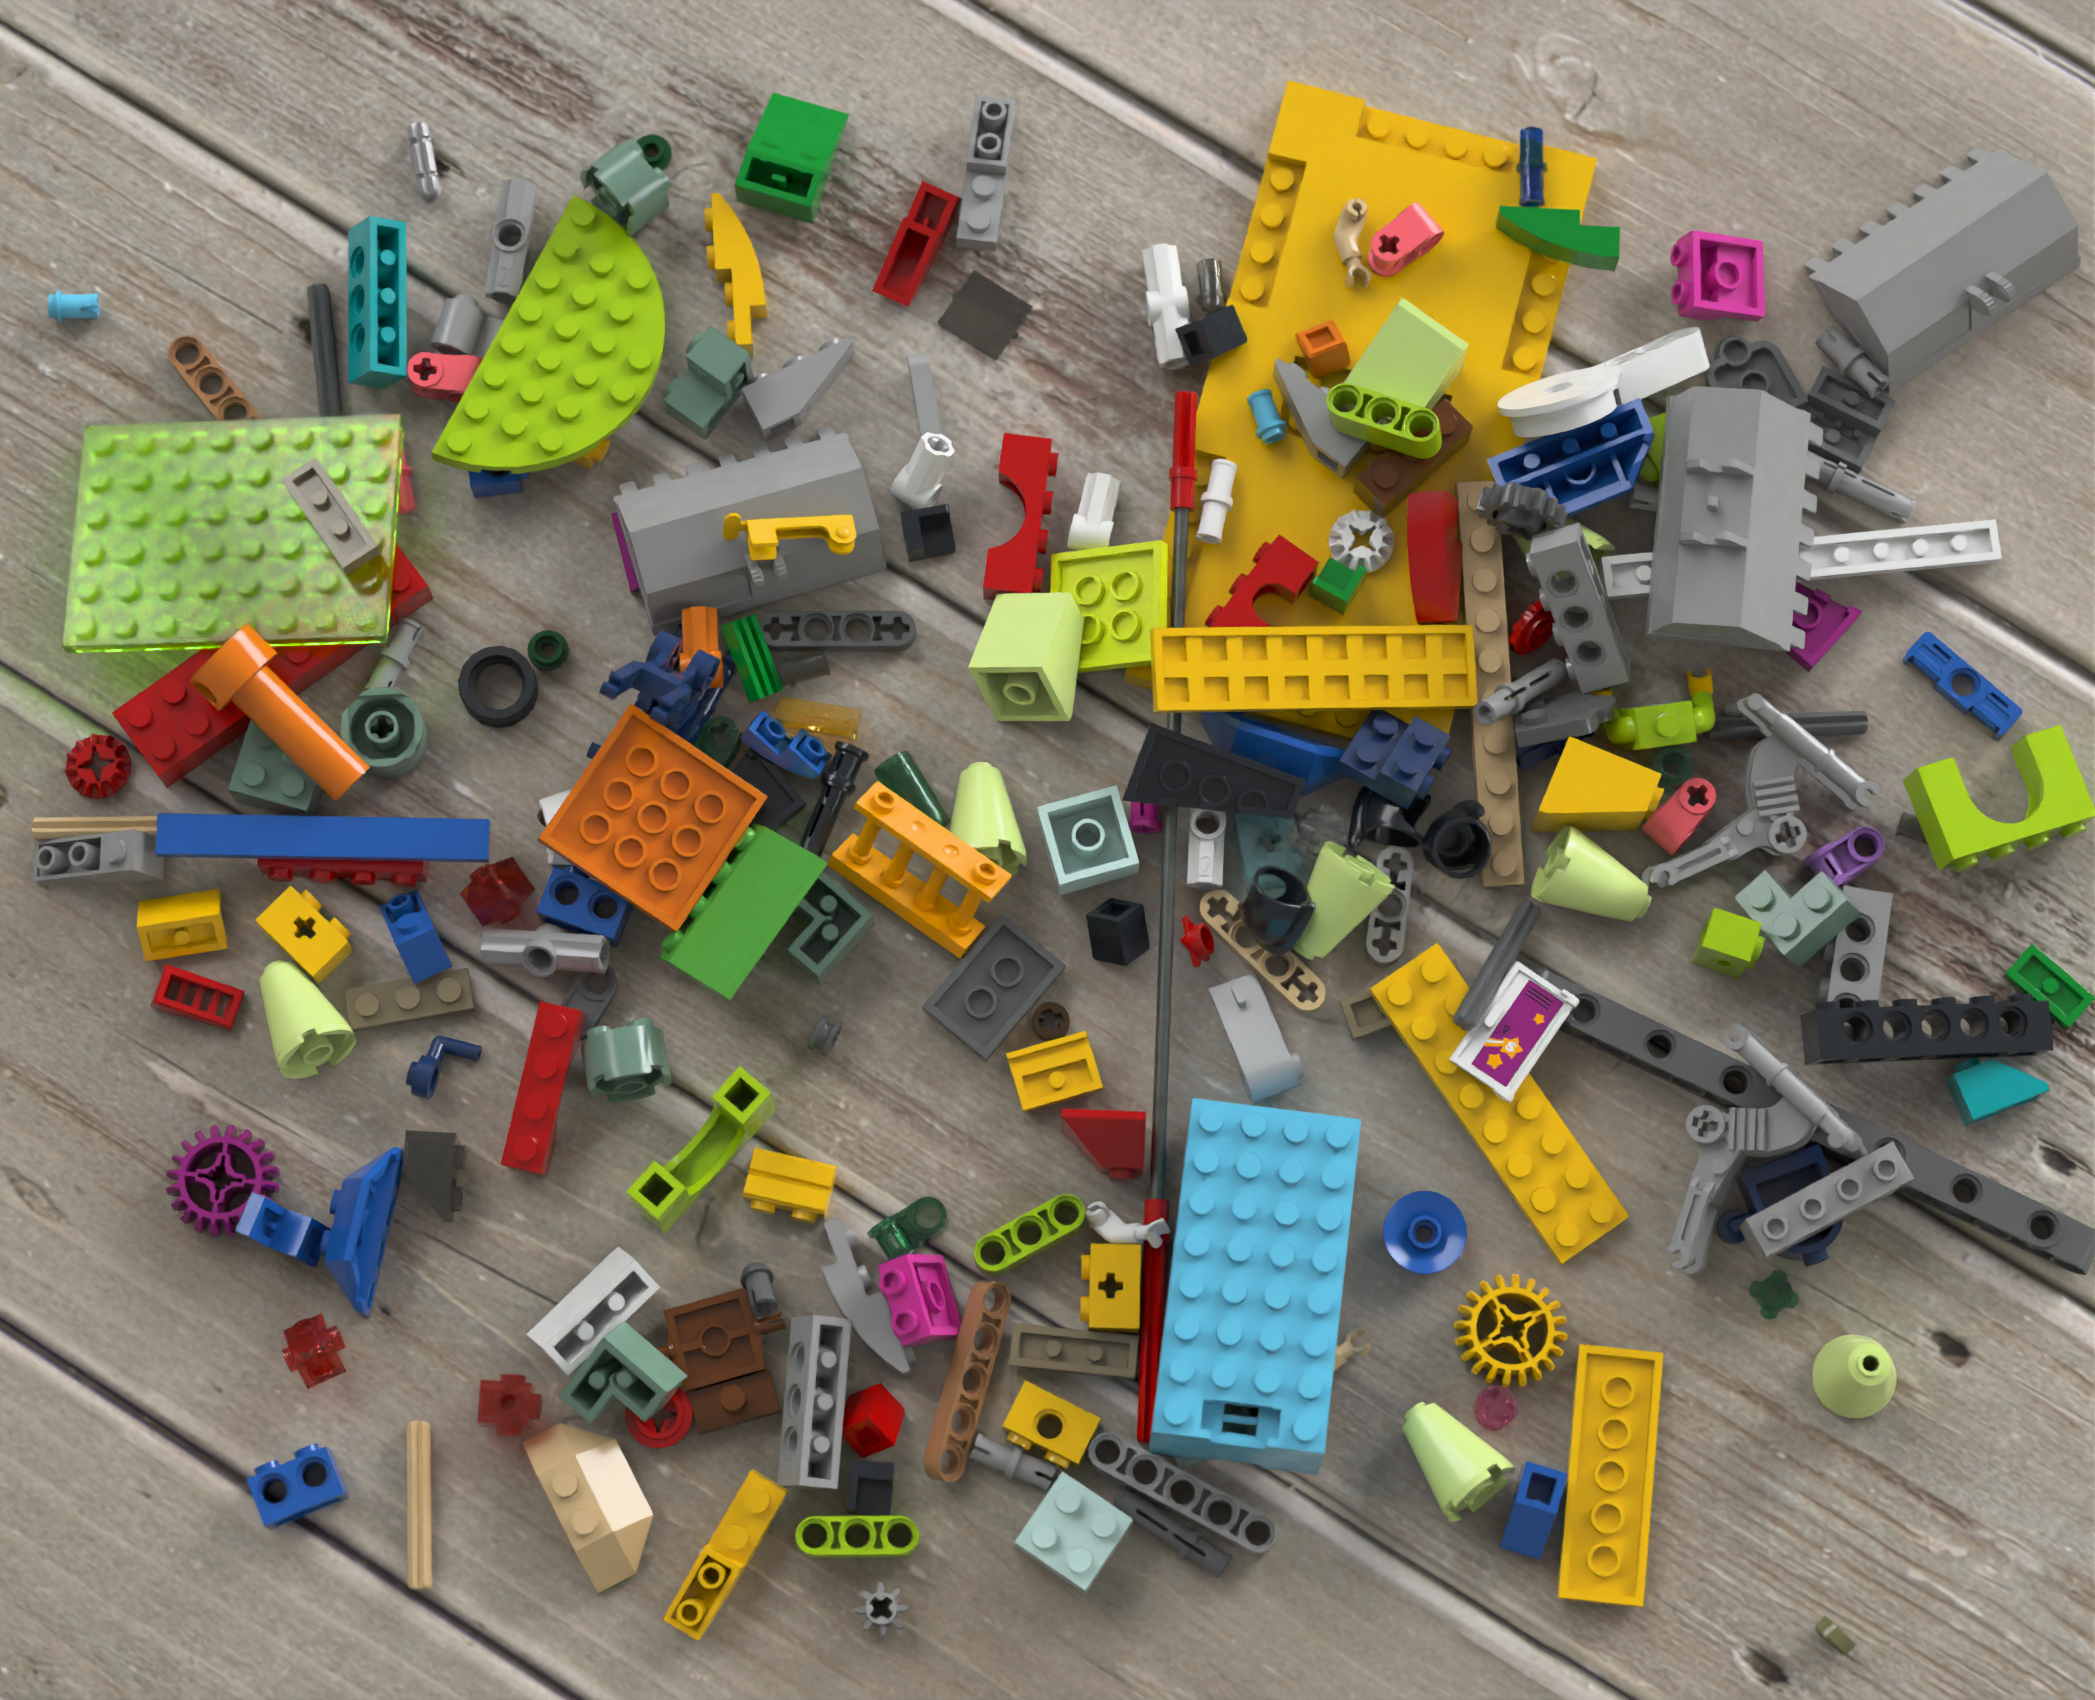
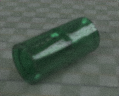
(906, 780)

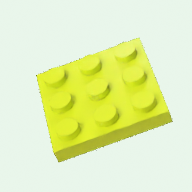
(1120, 599)

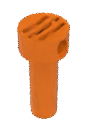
(241, 675)

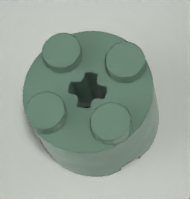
(627, 186)
(365, 721)
(625, 1061)

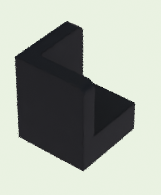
(1211, 335)
(928, 532)
(1118, 931)
(870, 1488)

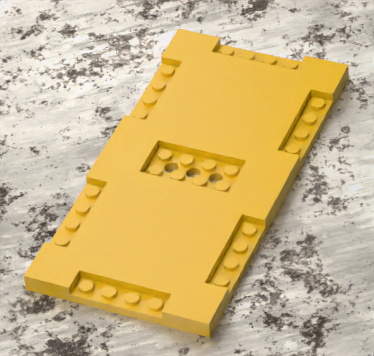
(1293, 279)

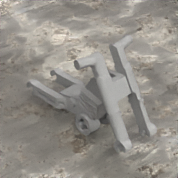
(1769, 794)
(1745, 1134)

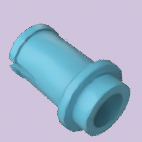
(73, 306)
(1270, 426)

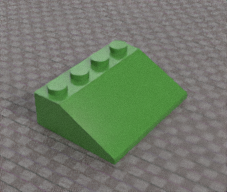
(741, 911)

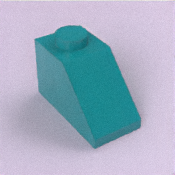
(1991, 1089)

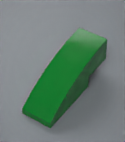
(1561, 236)

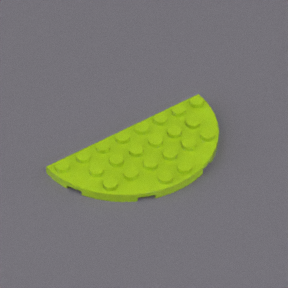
(567, 356)

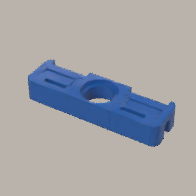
(1984, 702)

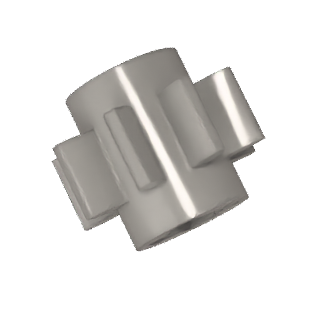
(881, 1597)

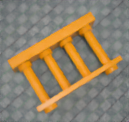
(903, 892)

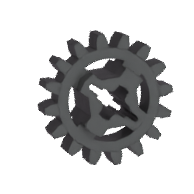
(1520, 510)

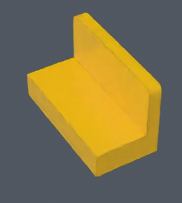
(181, 925)

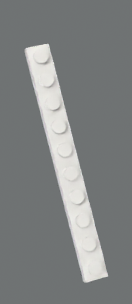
(1846, 555)

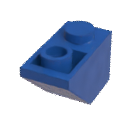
(415, 936)
(1533, 1510)

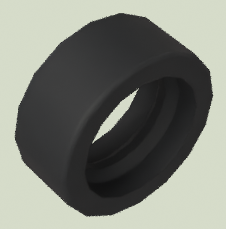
(482, 660)

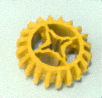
(1520, 1348)

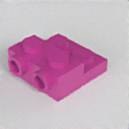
(1718, 277)
(920, 1299)

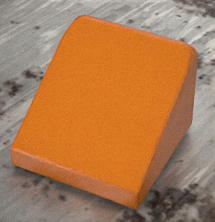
(1323, 349)

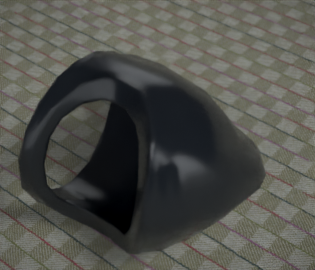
(1385, 821)
(1458, 840)
(1278, 921)

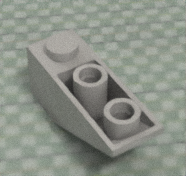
(789, 395)
(1310, 412)
(98, 858)

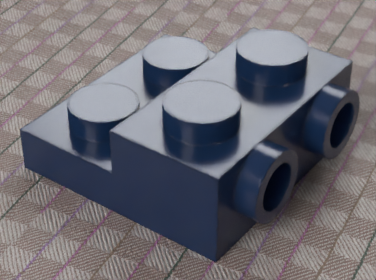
(1395, 756)

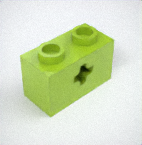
(1728, 943)

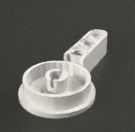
(1592, 393)

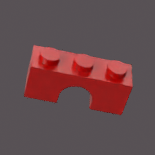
(1279, 571)

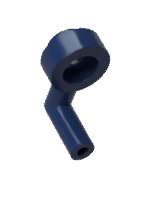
(425, 1073)

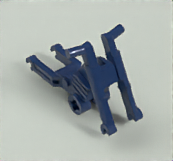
(669, 695)

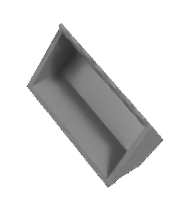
(1949, 263)
(679, 524)

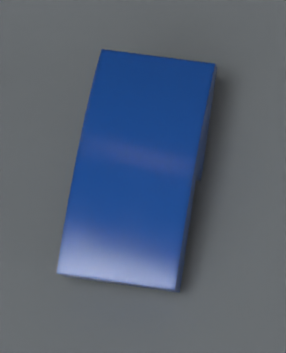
(797, 754)

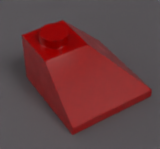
(1108, 1139)

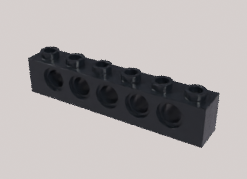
(1827, 1043)

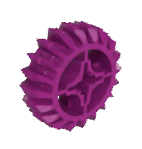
(224, 1164)

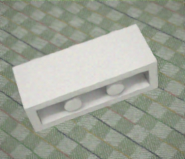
(593, 1310)

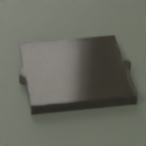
(985, 315)

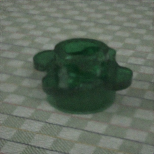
(1776, 1282)

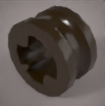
(1056, 1010)

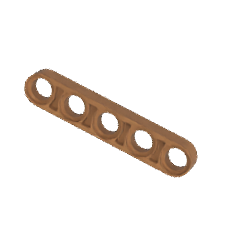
(202, 368)
(953, 1395)

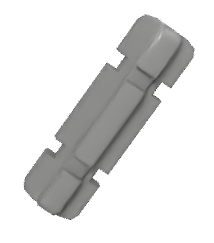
(423, 160)

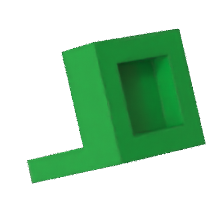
(1337, 585)

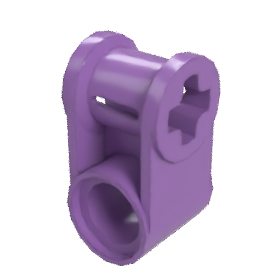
(1841, 861)

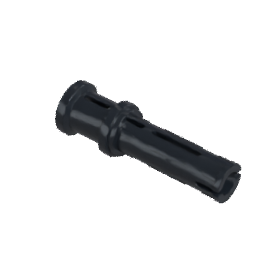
(836, 785)

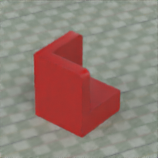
(872, 1420)

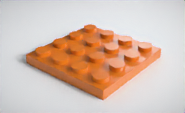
(652, 818)

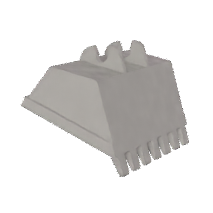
(1732, 520)

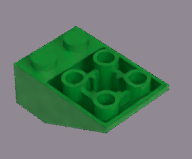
(790, 157)

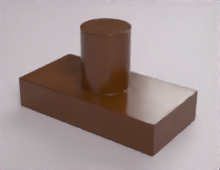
(734, 1402)

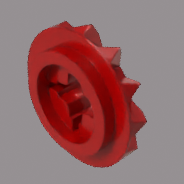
(1531, 630)
(112, 777)
(672, 1429)

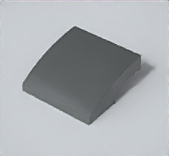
(1847, 417)

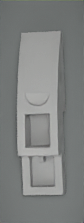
(986, 173)
(868, 1314)

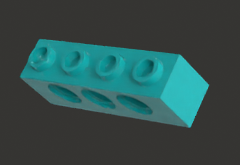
(377, 302)

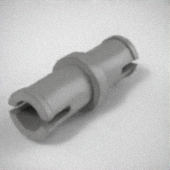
(1852, 361)
(396, 654)
(1012, 1461)

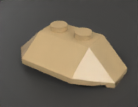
(593, 1500)

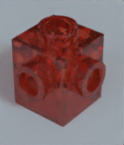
(490, 894)
(314, 1350)
(496, 1395)

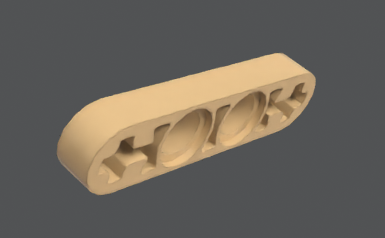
(1257, 956)

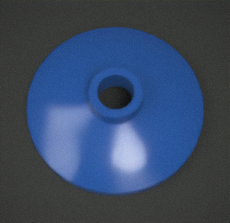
(1427, 1211)

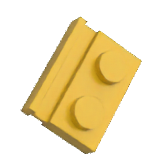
(1054, 1071)

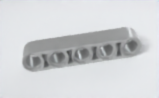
(1193, 1512)

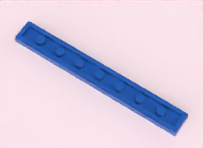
(323, 837)

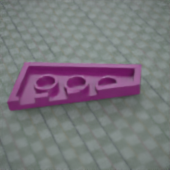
(1822, 625)

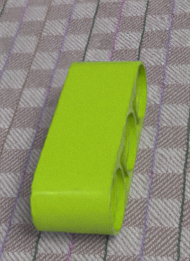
(1373, 405)
(1039, 1217)
(838, 1527)

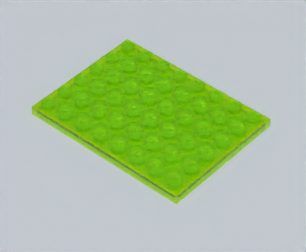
(198, 536)

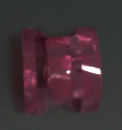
(1498, 1401)

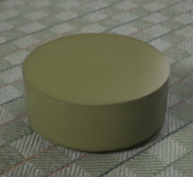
(1834, 1636)

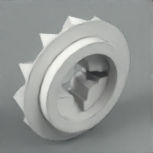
(1342, 539)

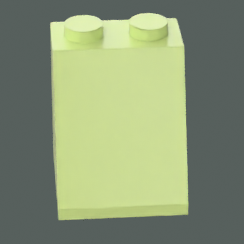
(1410, 359)
(1029, 656)

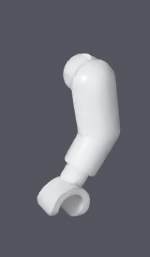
(1116, 1231)

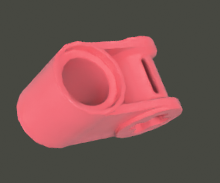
(1407, 236)
(448, 378)
(1676, 819)

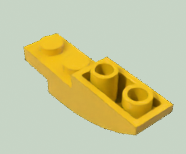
(737, 266)
(726, 1555)

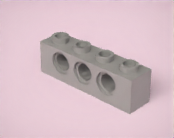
(1568, 551)
(1864, 955)
(1826, 1202)
(814, 1403)

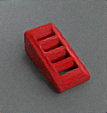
(192, 1012)

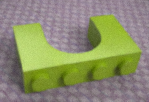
(1962, 834)
(738, 1114)

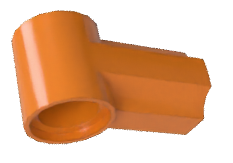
(701, 632)

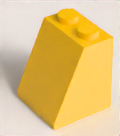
(1597, 792)

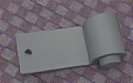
(464, 328)
(1255, 1038)

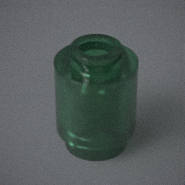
(1677, 757)

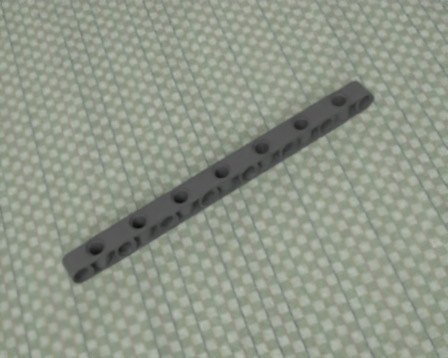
(1702, 1073)

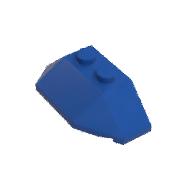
(1583, 463)
(1275, 748)
(362, 1227)

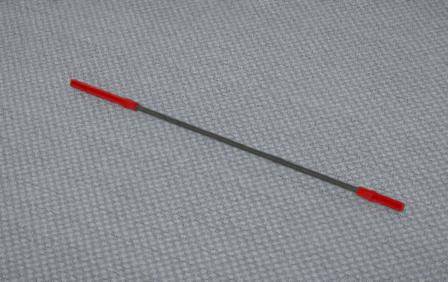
(1182, 494)

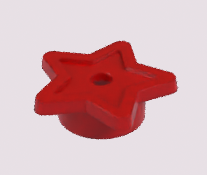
(1197, 941)

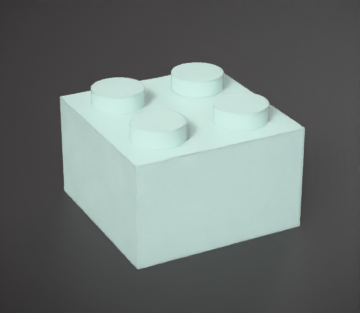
(1087, 840)
(1073, 1532)

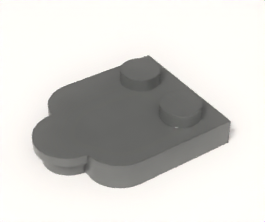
(1755, 367)
(1561, 717)

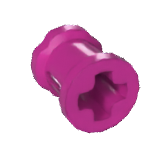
(1144, 818)

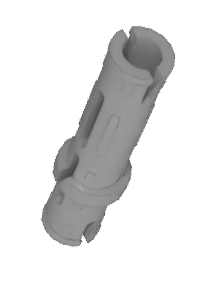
(1863, 490)
(1495, 707)

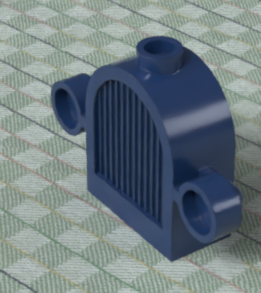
(1773, 1182)

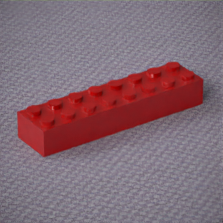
(182, 729)

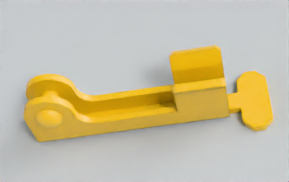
(764, 534)

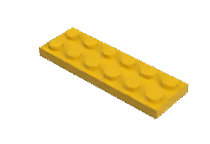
(1610, 1476)

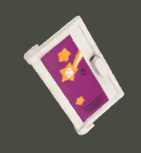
(1524, 1021)

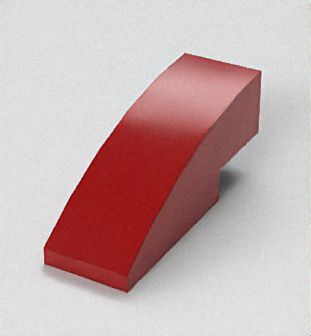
(917, 243)
(1434, 556)

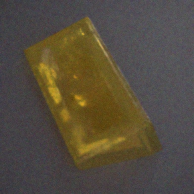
(819, 717)

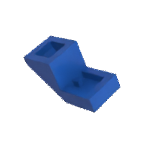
(282, 1230)

